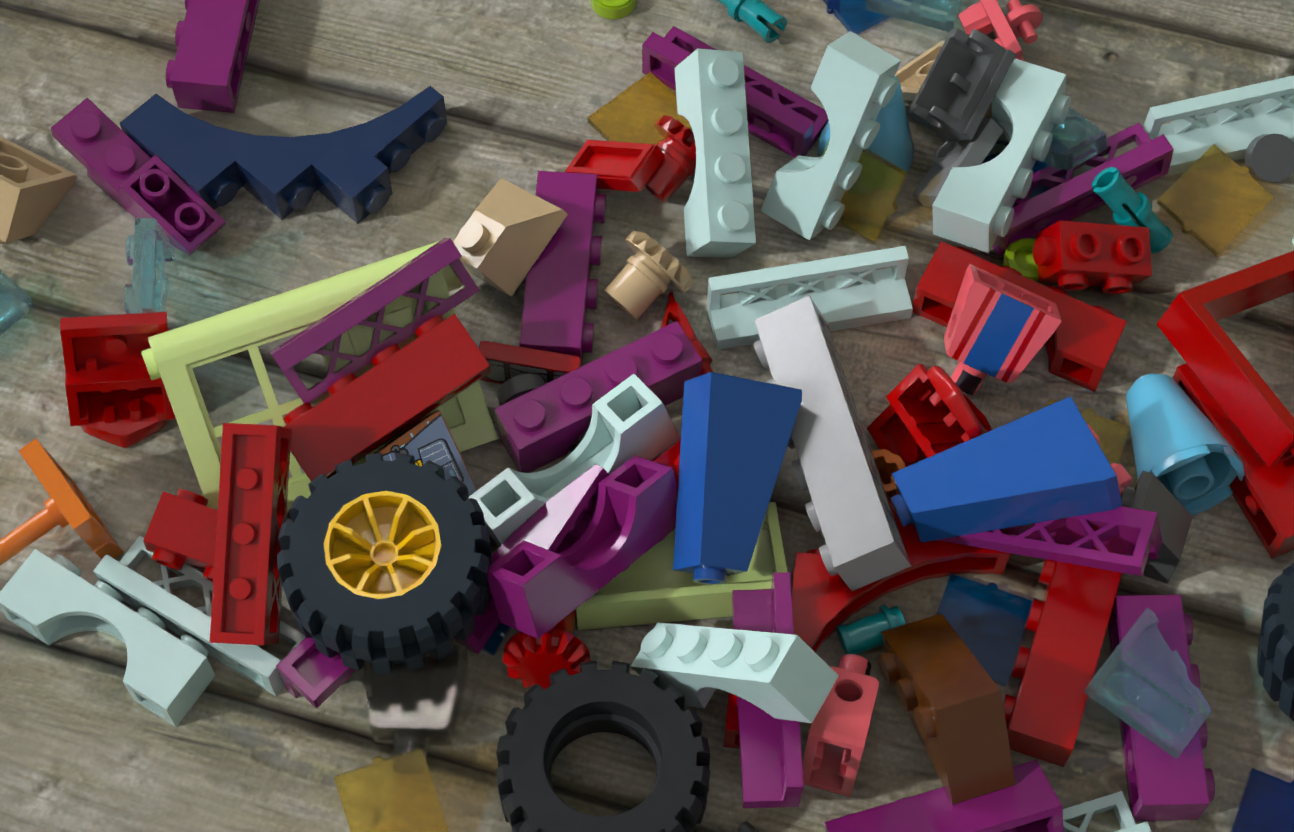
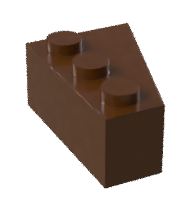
(950, 706)

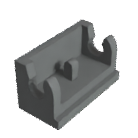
(961, 85)

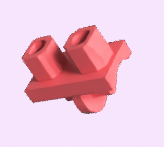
(1019, 22)

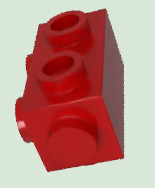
(1093, 255)
(183, 532)

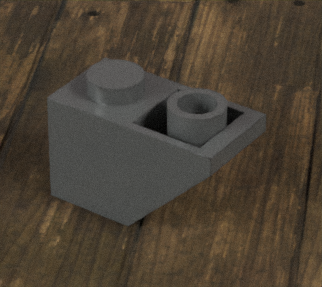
(1173, 521)

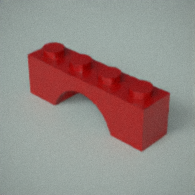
(1075, 351)

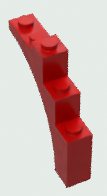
(827, 601)

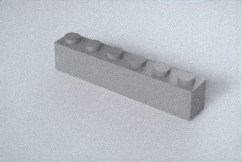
(831, 448)

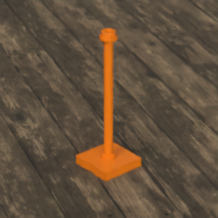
(64, 507)

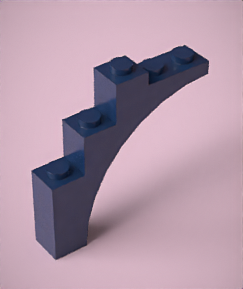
(285, 172)

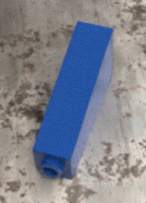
(728, 470)
(1009, 477)

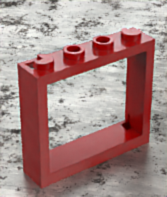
(1220, 365)

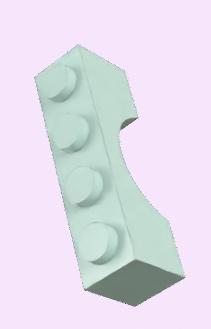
(852, 87)
(979, 199)
(721, 201)
(622, 425)
(54, 602)
(761, 667)

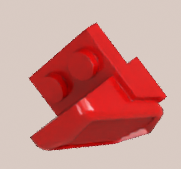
(108, 377)
(926, 416)

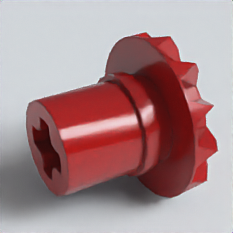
(678, 160)
(537, 658)

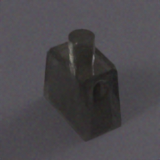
(419, 704)

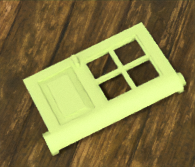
(279, 316)

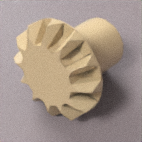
(646, 275)

